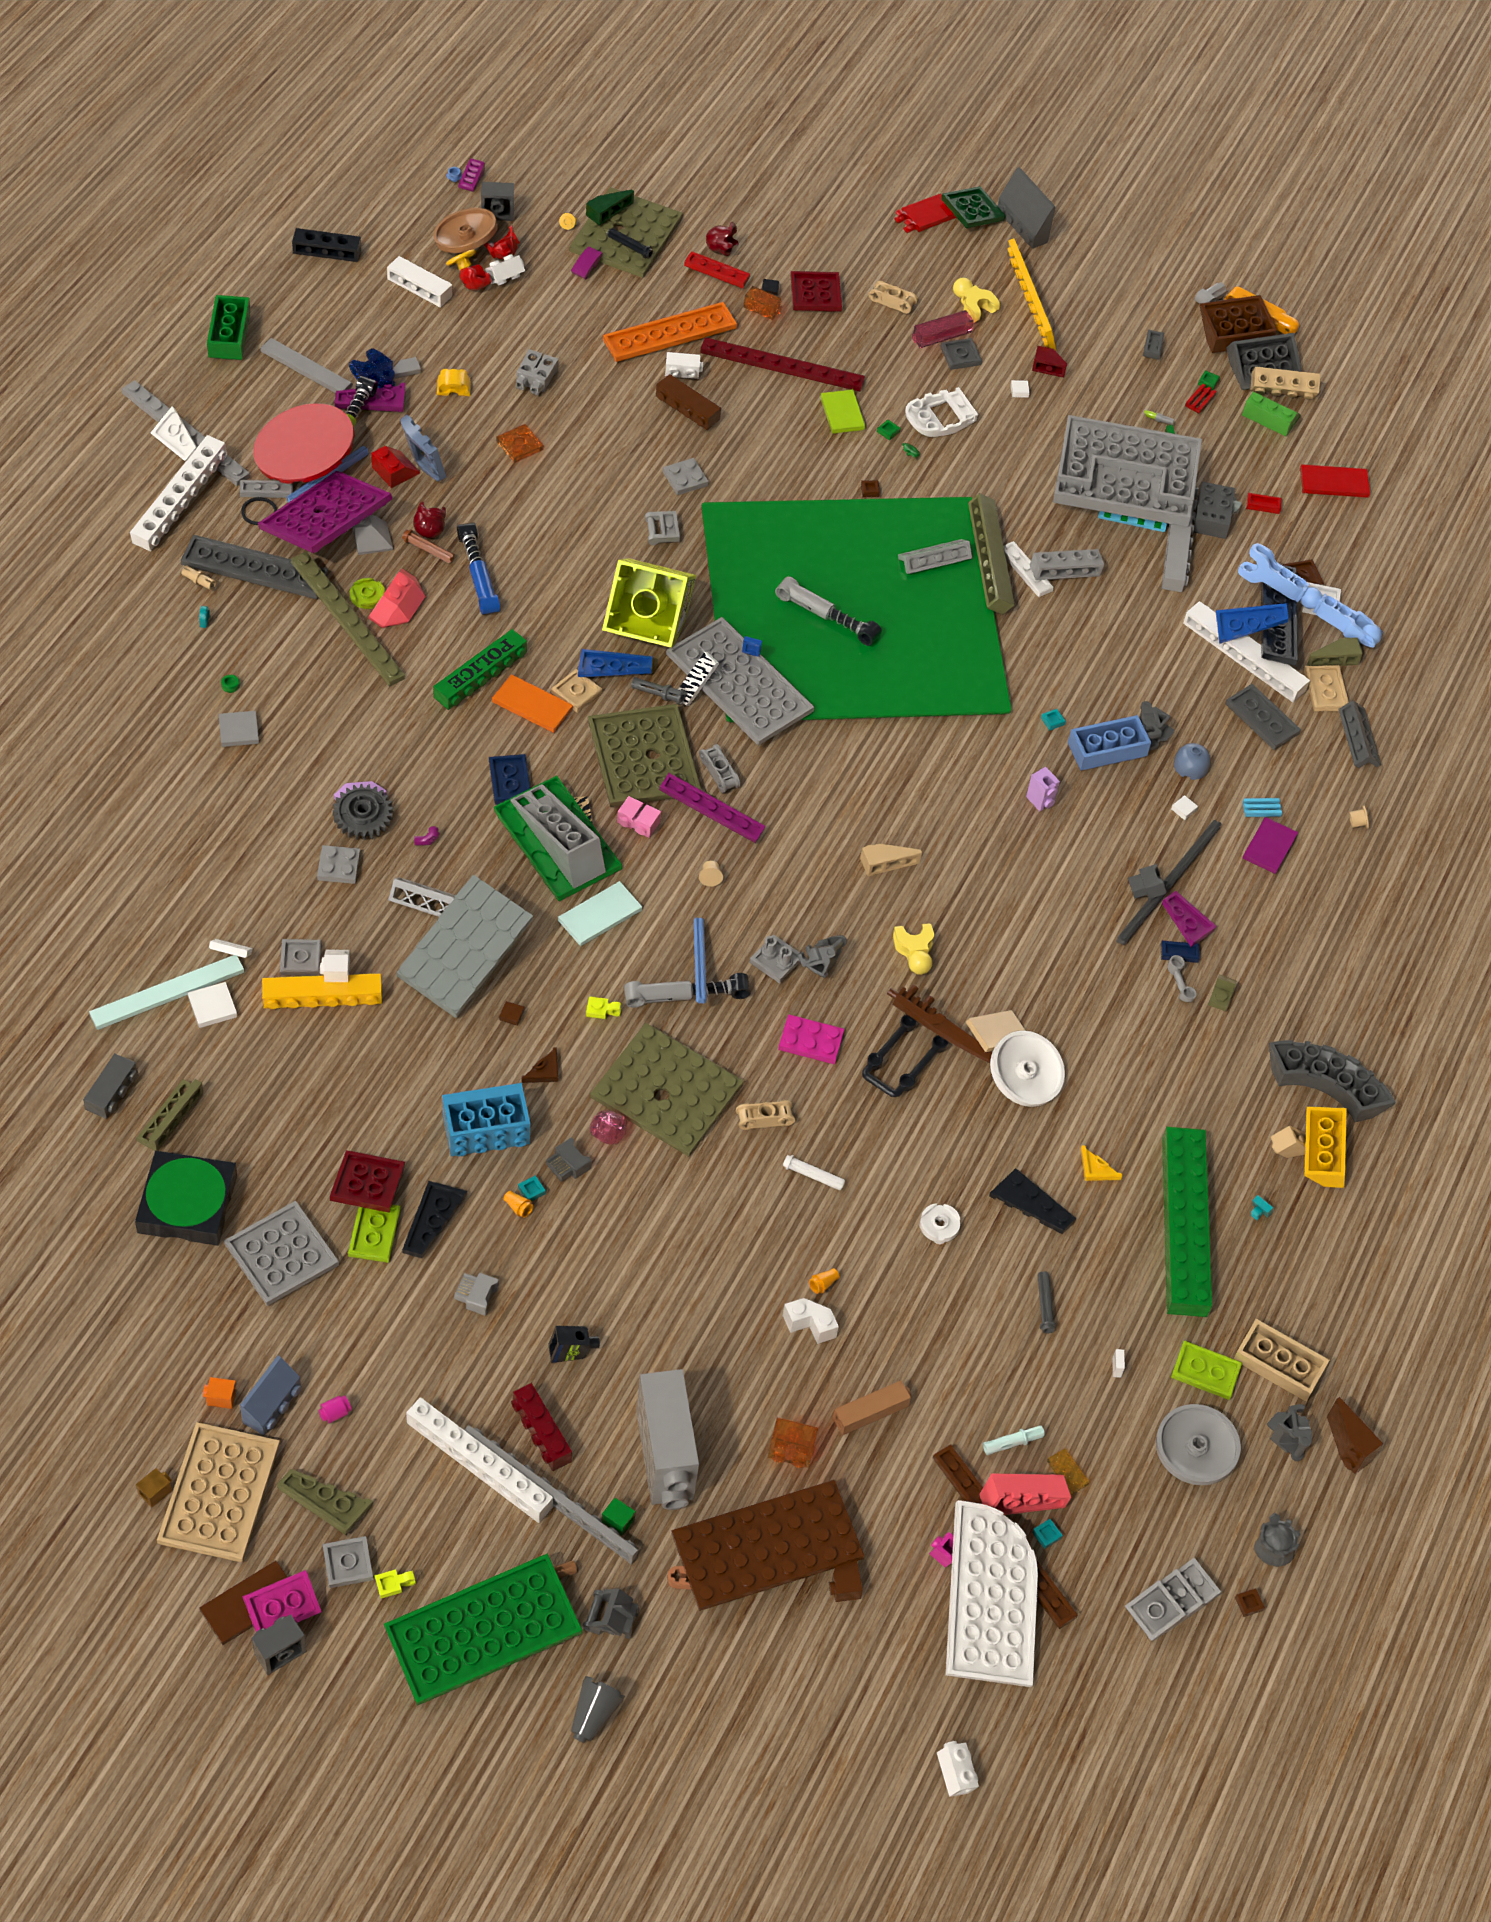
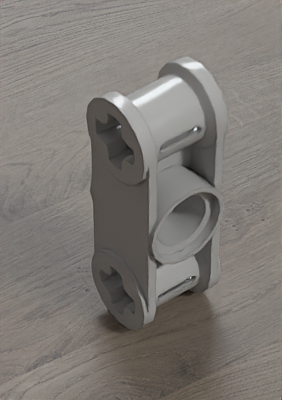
(715, 759)

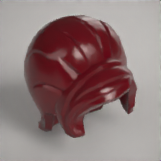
(721, 239)
(429, 521)

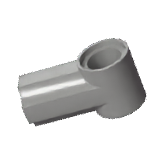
(1212, 294)

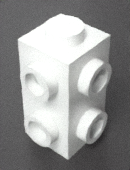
(508, 268)
(683, 365)
(957, 1768)

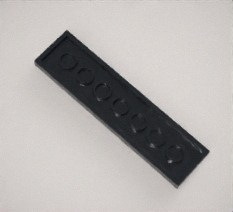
(1280, 641)

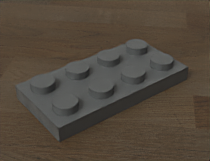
(1263, 716)

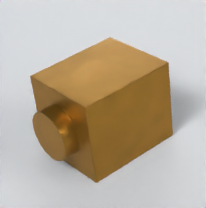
(154, 1487)

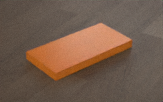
(532, 703)

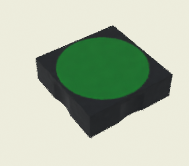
(186, 1197)

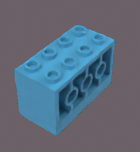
(486, 1119)

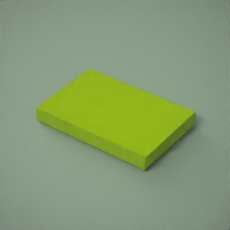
(842, 411)
(374, 1234)
(1206, 1370)

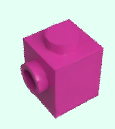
(943, 1549)

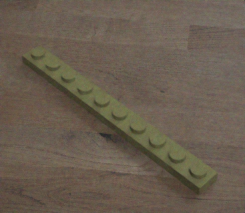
(347, 619)

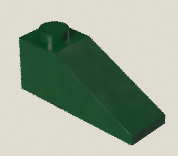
(608, 205)

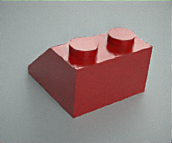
(393, 466)

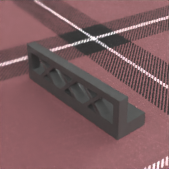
(1359, 734)

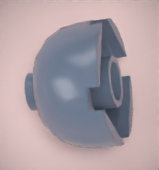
(1192, 761)

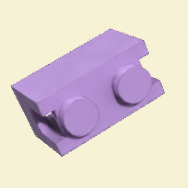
(1042, 789)

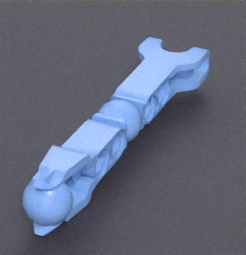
(1348, 621)

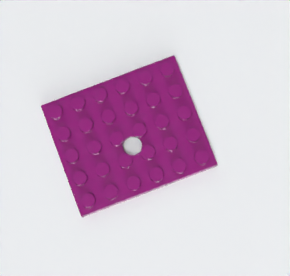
(343, 503)

